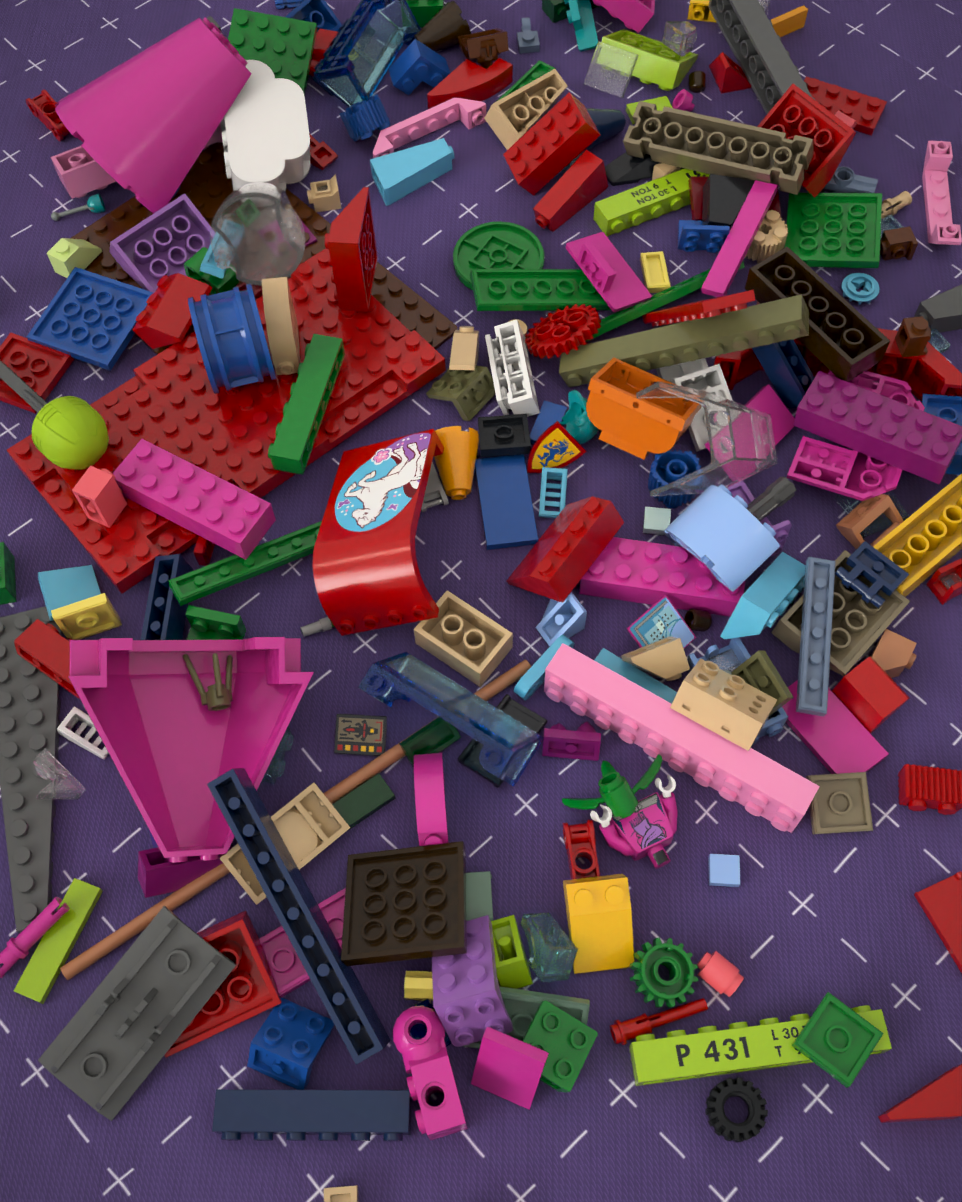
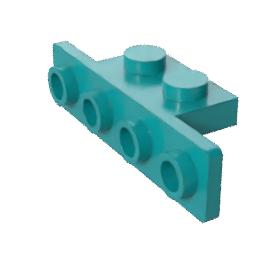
(583, 22)

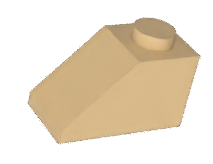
(661, 659)

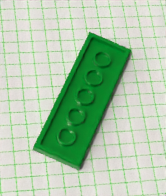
(533, 290)

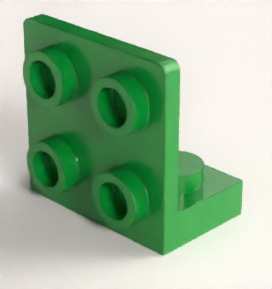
(214, 625)
(566, 1042)

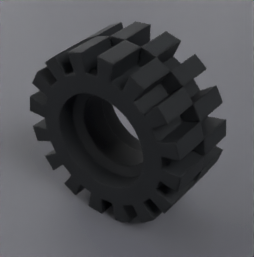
(756, 1109)

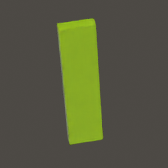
(58, 942)

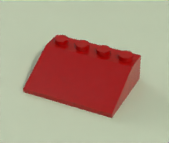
(803, 116)
(353, 253)
(568, 548)
(245, 990)

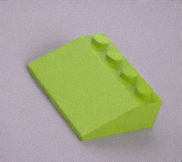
(655, 60)

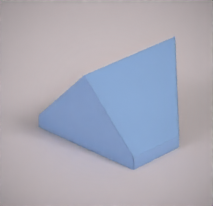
(562, 619)

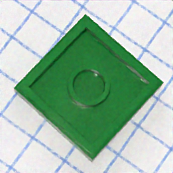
(837, 1039)

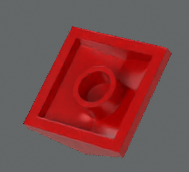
(870, 694)

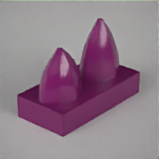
(577, 744)

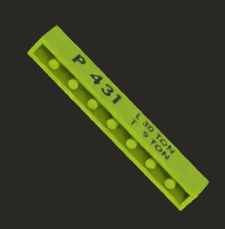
(644, 202)
(730, 1050)

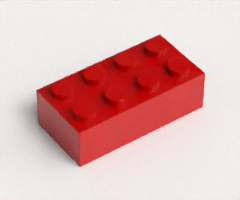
(551, 144)

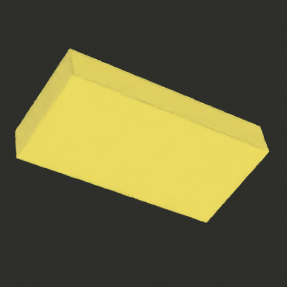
(654, 271)

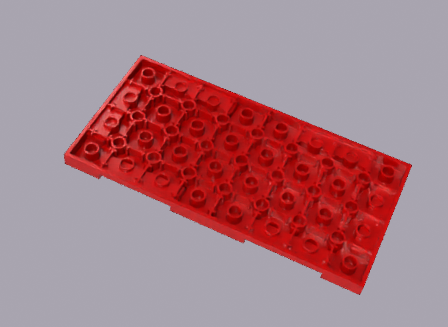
(231, 430)

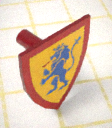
(553, 449)

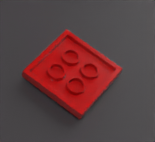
(35, 365)

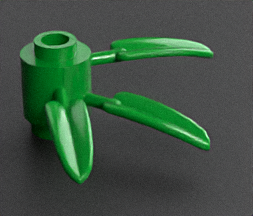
(616, 790)

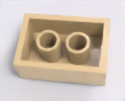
(464, 639)

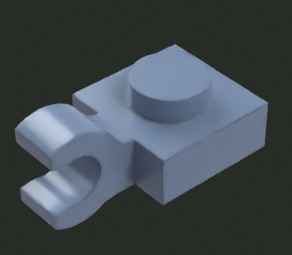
(527, 40)

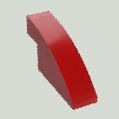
(472, 82)

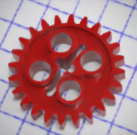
(563, 331)

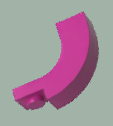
(430, 799)

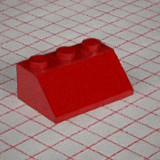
(167, 310)

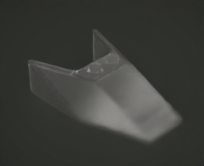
(738, 440)

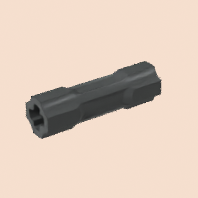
(774, 496)

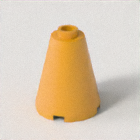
(458, 460)

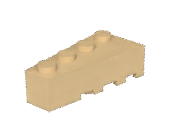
(524, 107)

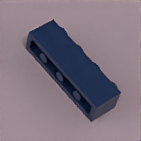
(785, 370)
(163, 614)

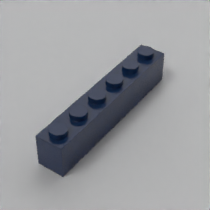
(312, 1113)

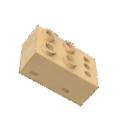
(723, 703)

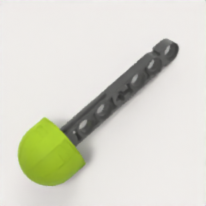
(64, 429)

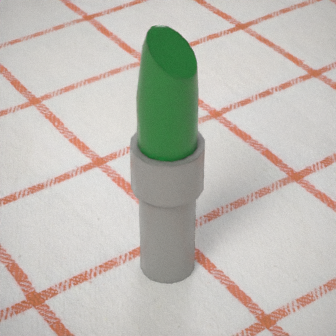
(322, 625)

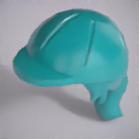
(577, 419)

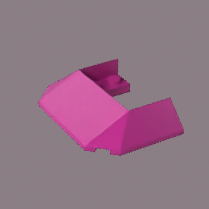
(848, 470)

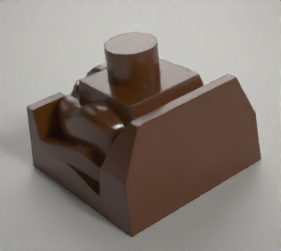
(484, 46)

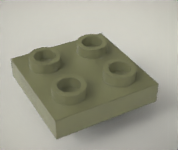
(763, 675)

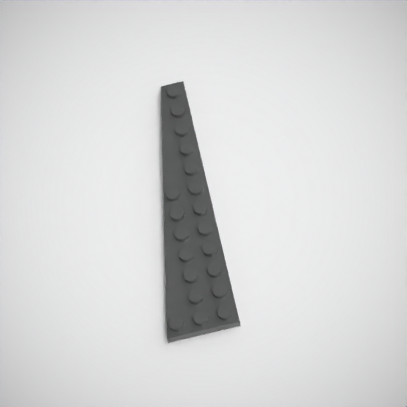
(27, 727)

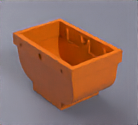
(632, 422)

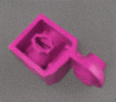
(430, 1072)

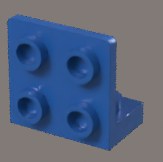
(695, 236)
(289, 1043)

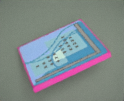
(659, 623)

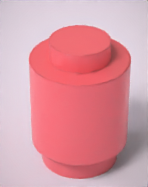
(719, 973)

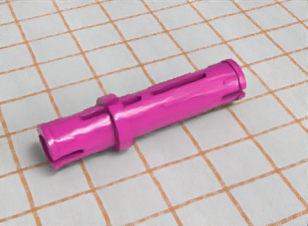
(18, 947)

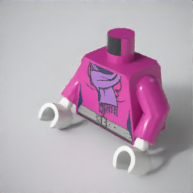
(645, 830)

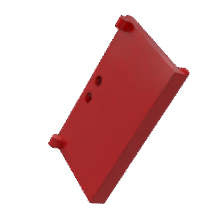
(944, 910)

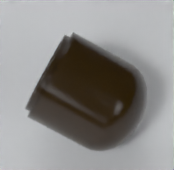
(697, 81)
(701, 622)

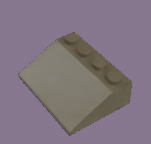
(853, 621)

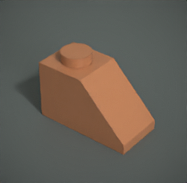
(894, 653)

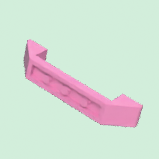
(469, 112)
(937, 195)

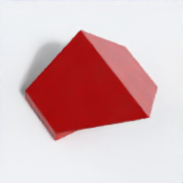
(728, 74)

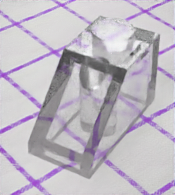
(679, 36)

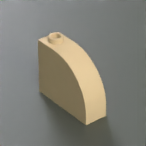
(281, 325)

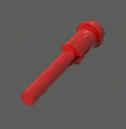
(643, 1024)

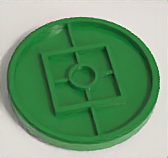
(496, 247)

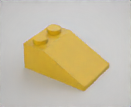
(600, 922)

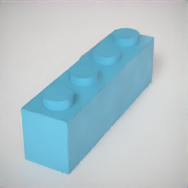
(766, 598)

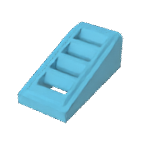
(552, 474)

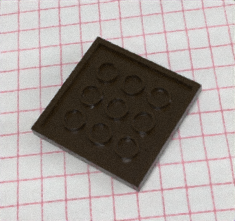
(405, 904)

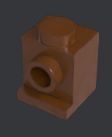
(898, 243)
(913, 336)

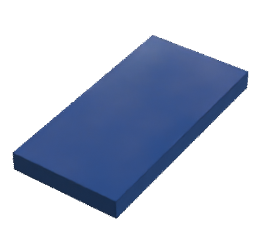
(505, 502)

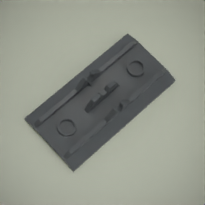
(136, 1014)

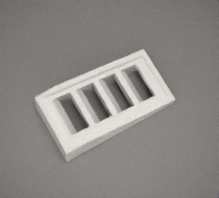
(70, 721)

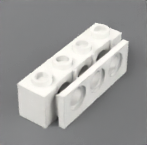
(517, 367)

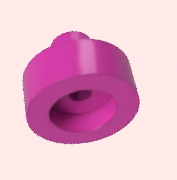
(683, 101)

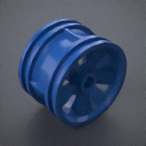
(231, 338)

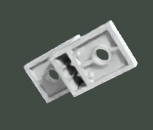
(697, 376)

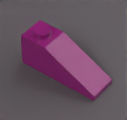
(161, 877)

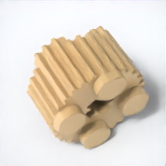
(769, 237)

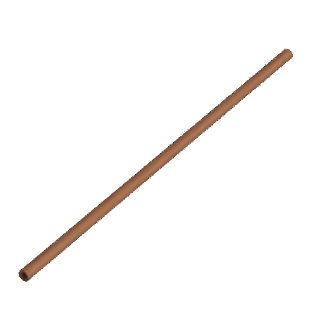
(190, 890)

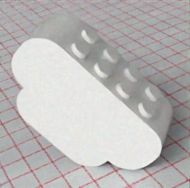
(266, 131)

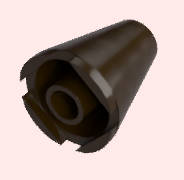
(444, 28)

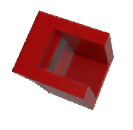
(947, 582)

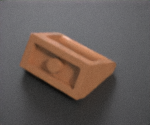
(864, 515)

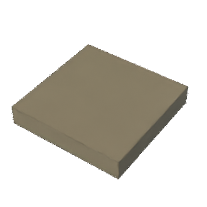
(840, 803)

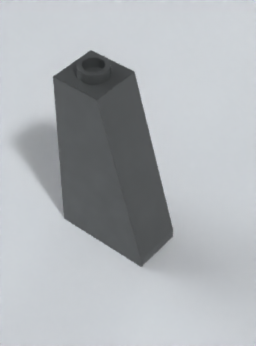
(943, 310)

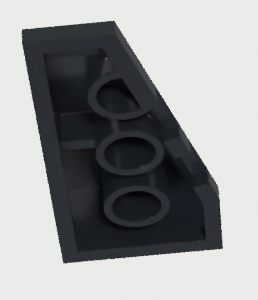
(629, 169)

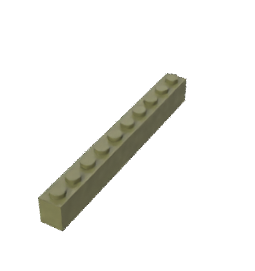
(691, 339)

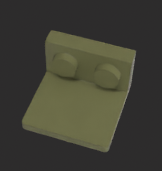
(466, 389)

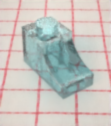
(549, 947)

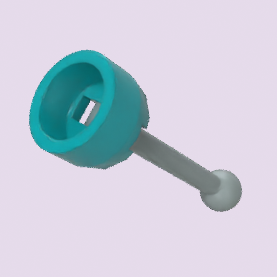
(94, 204)

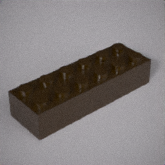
(836, 329)

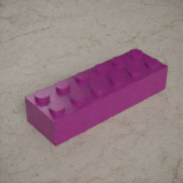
(879, 427)

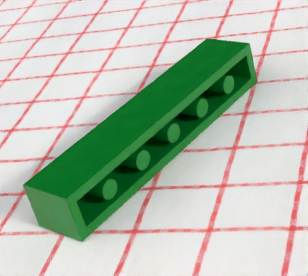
(307, 404)

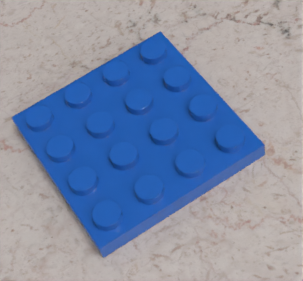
(91, 318)

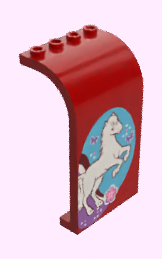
(367, 536)

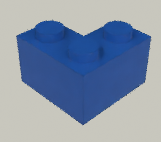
(417, 65)

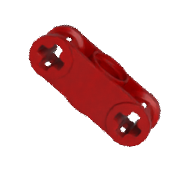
(44, 109)
(581, 842)

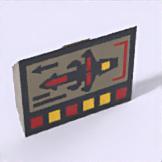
(360, 734)

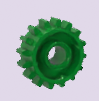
(679, 967)

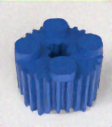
(365, 118)
(668, 468)

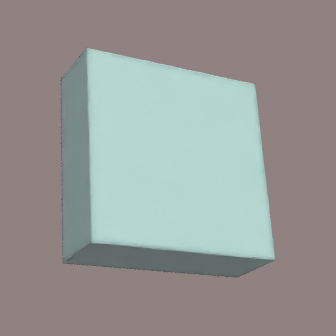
(656, 520)

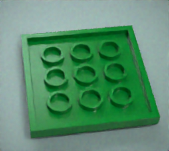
(275, 40)
(835, 229)

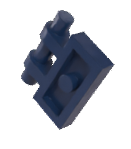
(875, 568)

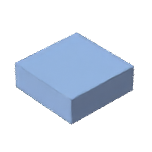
(724, 870)

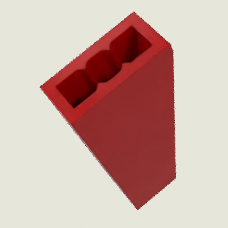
(572, 192)

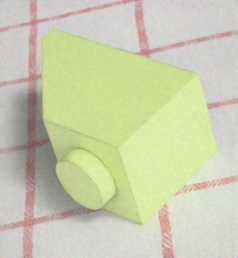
(70, 254)

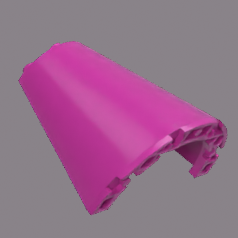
(157, 110)

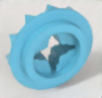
(856, 281)

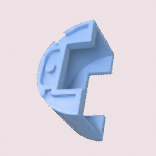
(723, 535)

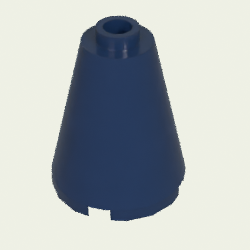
(608, 122)

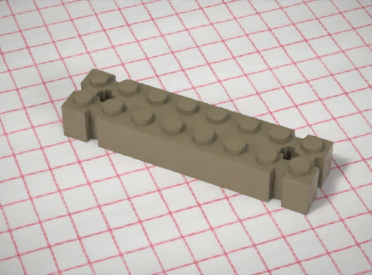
(718, 146)

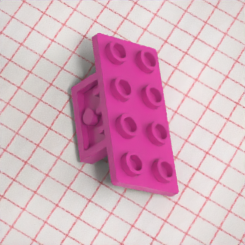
(608, 271)

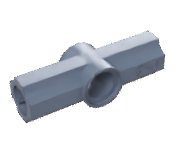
(847, 182)

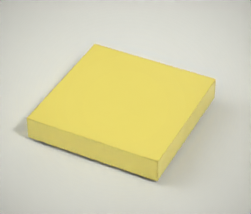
(86, 617)

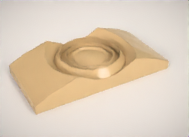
(307, 828)

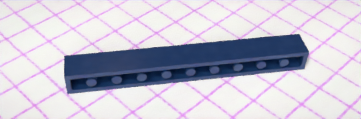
(299, 914)

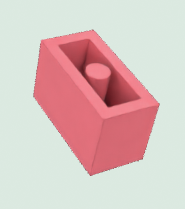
(100, 496)

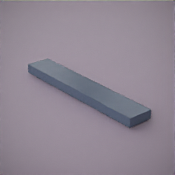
(815, 637)

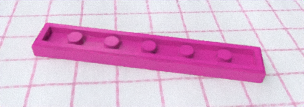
(739, 239)

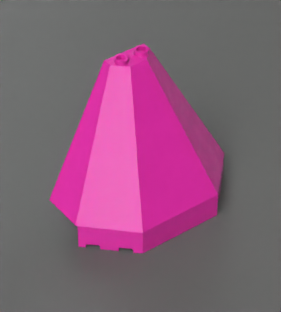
(172, 743)

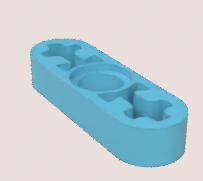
(536, 674)

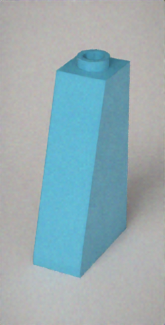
(410, 169)

